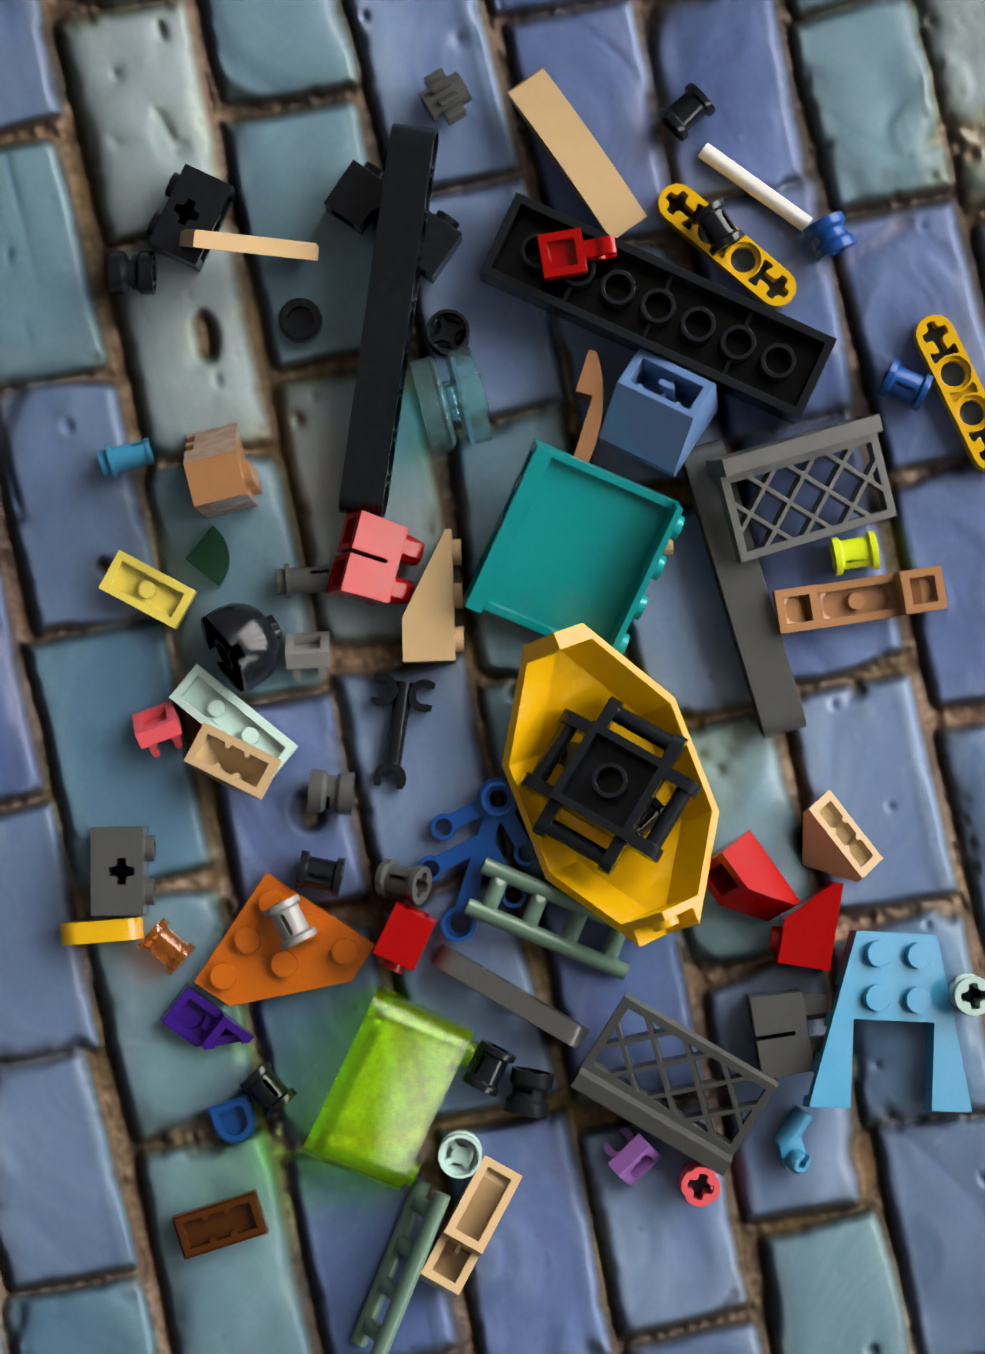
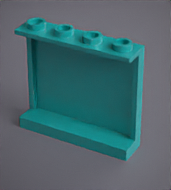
(574, 548)

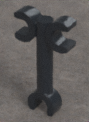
(402, 695)

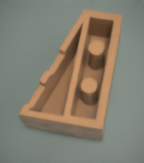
(219, 473)

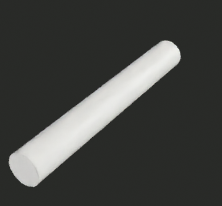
(755, 187)

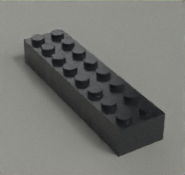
(664, 311)

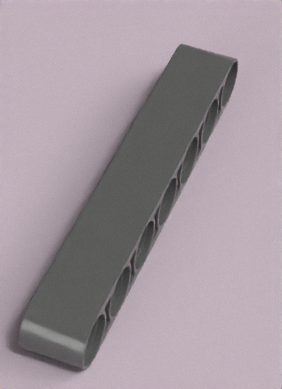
(745, 603)

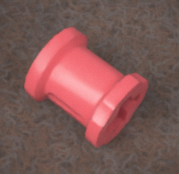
(706, 1195)

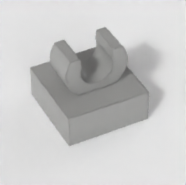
(308, 651)

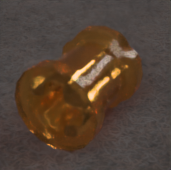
(166, 946)

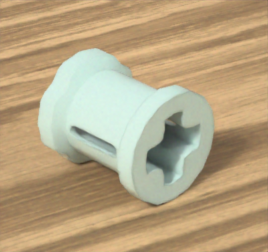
(961, 985)

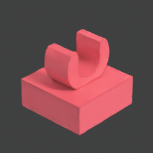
(157, 725)

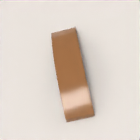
(590, 389)
(859, 600)

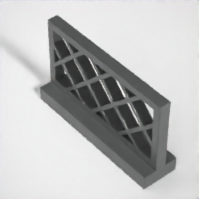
(793, 450)
(663, 1118)

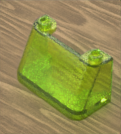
(389, 1090)

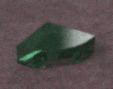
(211, 556)

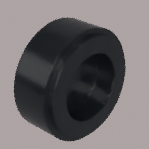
(300, 320)

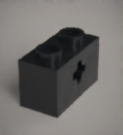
(211, 203)

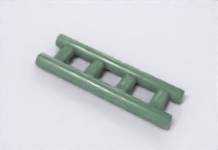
(528, 928)
(416, 1255)

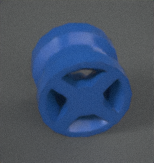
(829, 236)

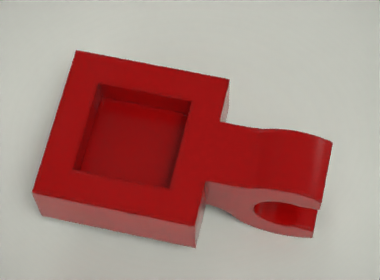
(566, 253)

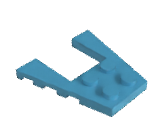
(891, 980)

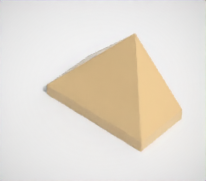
(232, 762)
(835, 841)

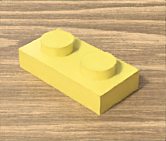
(147, 589)

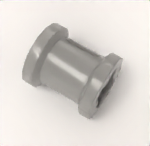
(290, 922)

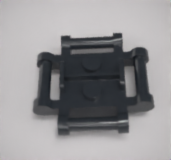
(610, 784)

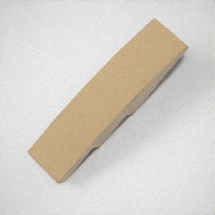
(576, 153)

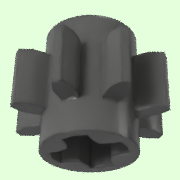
(445, 96)

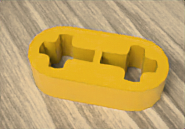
(101, 930)

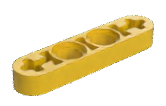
(723, 259)
(953, 396)

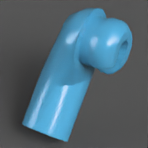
(790, 1143)

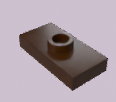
(220, 1224)

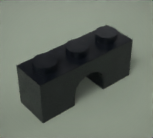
(357, 203)

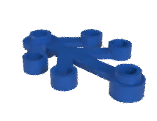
(478, 848)

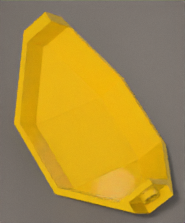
(580, 674)

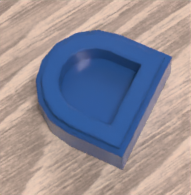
(234, 1119)

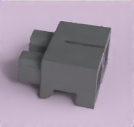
(781, 1013)

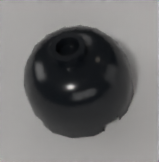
(244, 643)

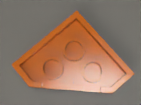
(253, 966)

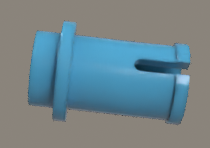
(125, 457)

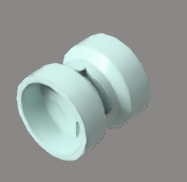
(463, 1160)

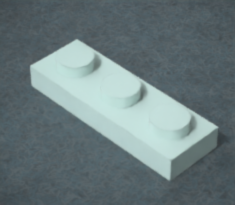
(218, 706)

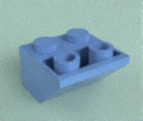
(658, 412)

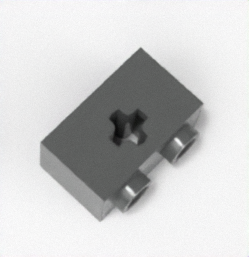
(107, 889)

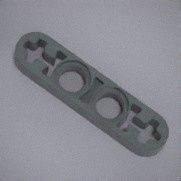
(510, 996)

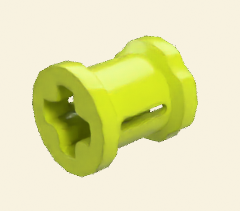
(854, 553)

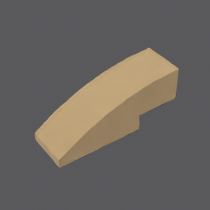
(469, 1227)

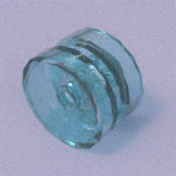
(452, 400)

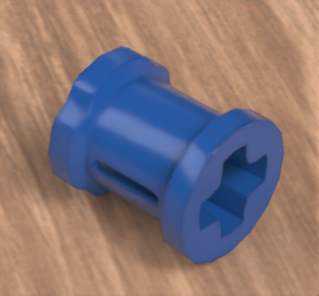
(914, 395)

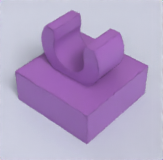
(634, 1158)

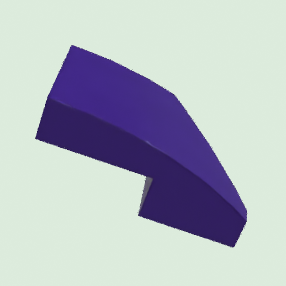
(202, 1021)

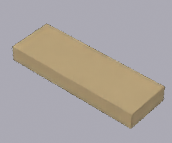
(249, 244)

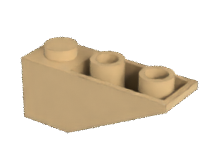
(429, 619)

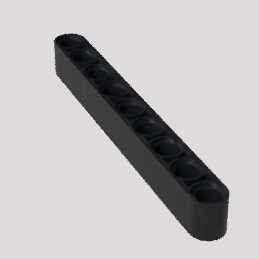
(388, 319)

